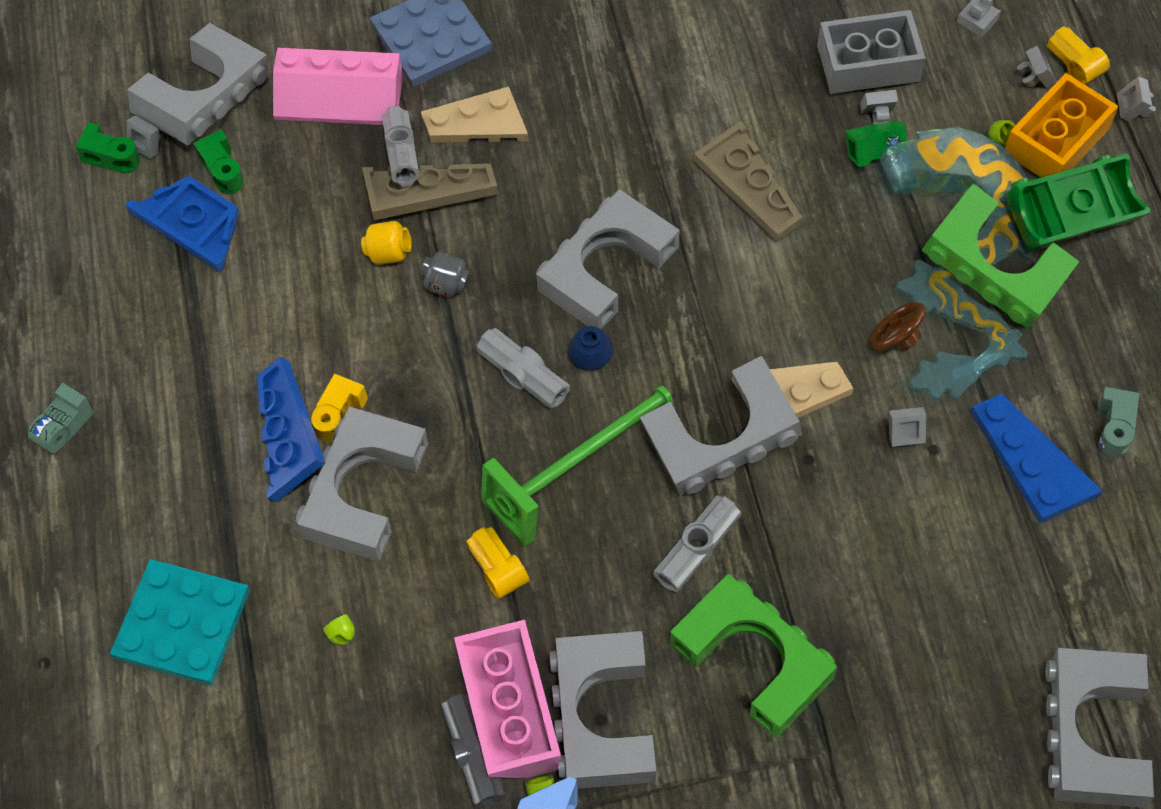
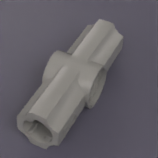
(400, 146)
(523, 368)
(685, 558)

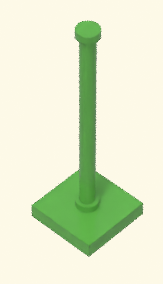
(513, 502)

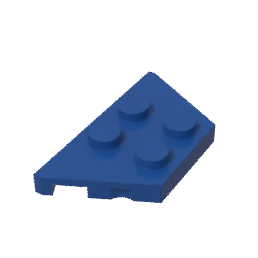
(191, 218)

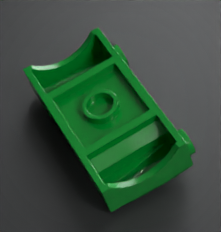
(1075, 202)

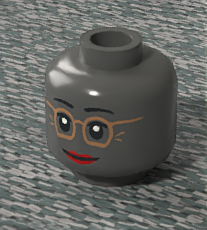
(444, 274)

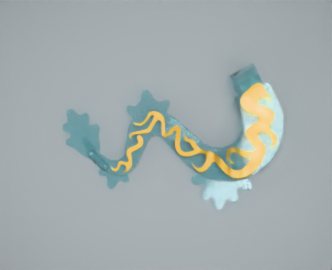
(949, 164)

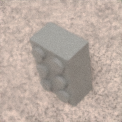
(870, 51)

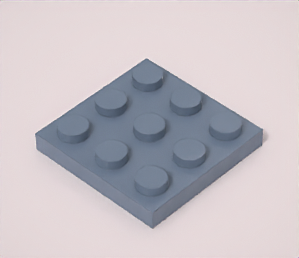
(430, 36)

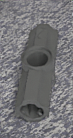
(468, 753)

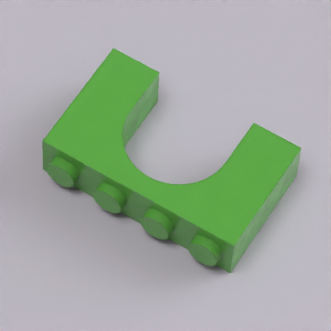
(1018, 295)
(734, 610)

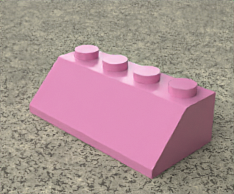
(335, 85)
(508, 702)

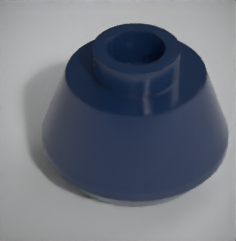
(590, 348)

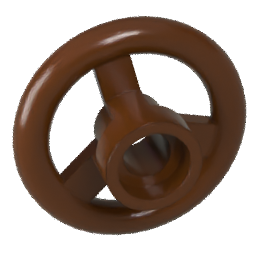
(901, 330)

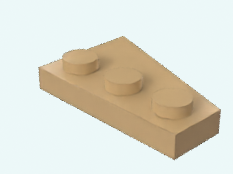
(481, 116)
(812, 386)

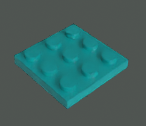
(180, 622)

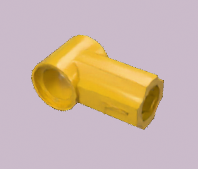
(1081, 61)
(501, 570)

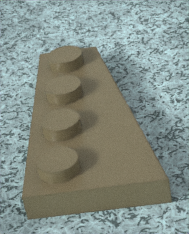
(742, 173)
(431, 190)

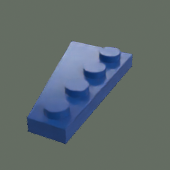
(287, 430)
(1033, 461)

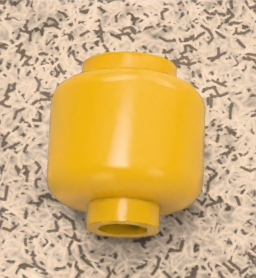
(386, 242)

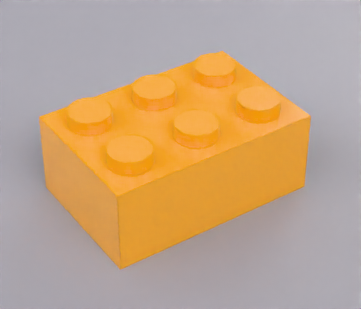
(1061, 128)

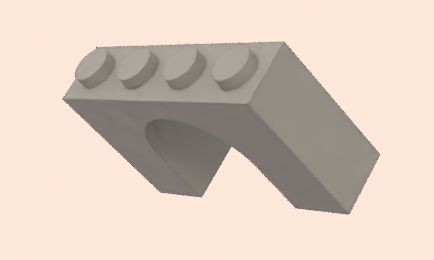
(191, 113)
(619, 223)
(358, 440)
(695, 464)
(589, 757)
(1078, 770)

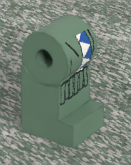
(60, 419)
(1120, 420)

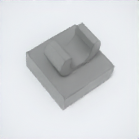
(979, 16)
(1039, 67)
(1135, 100)
(879, 105)
(144, 135)
(907, 426)

